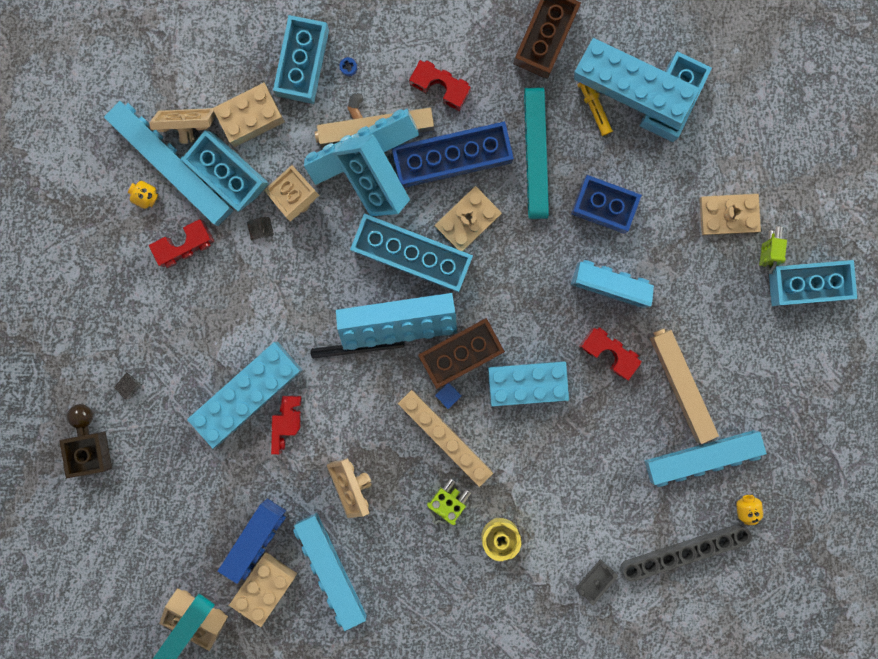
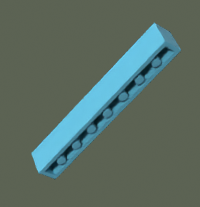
(167, 162)

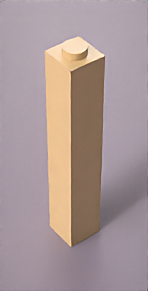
(333, 132)
(683, 386)

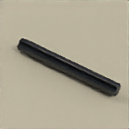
(338, 349)

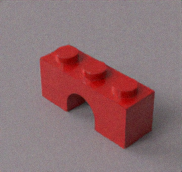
(427, 75)
(197, 238)
(625, 361)

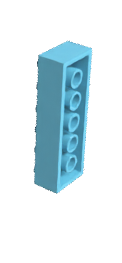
(636, 83)
(411, 253)
(396, 321)
(244, 394)

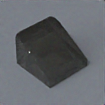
(260, 228)
(127, 386)

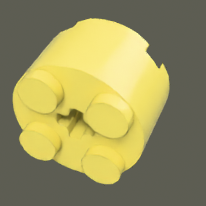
(505, 549)

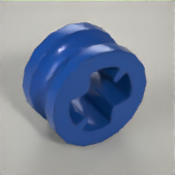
(351, 61)

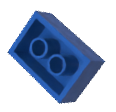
(606, 204)

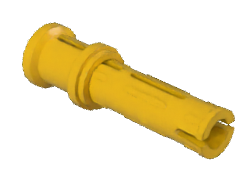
(591, 97)

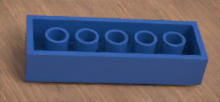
(453, 154)

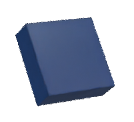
(448, 395)

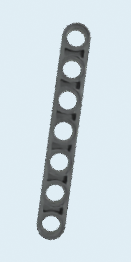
(713, 548)

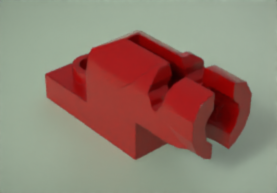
(285, 423)

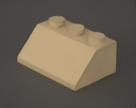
(208, 630)

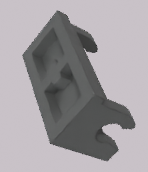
(596, 582)

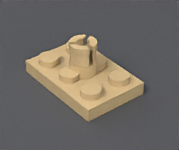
(183, 121)
(291, 193)
(730, 214)
(468, 219)
(350, 487)

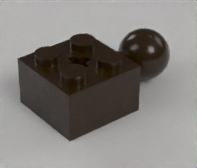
(74, 448)

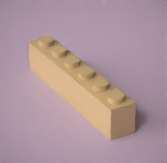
(445, 437)

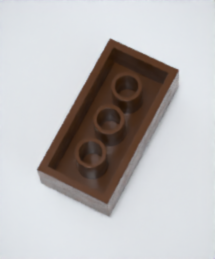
(546, 36)
(461, 353)

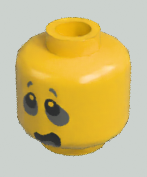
(143, 194)
(749, 510)

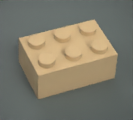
(248, 115)
(263, 589)

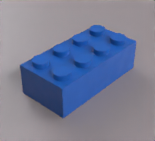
(250, 544)

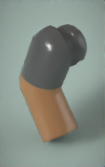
(354, 101)

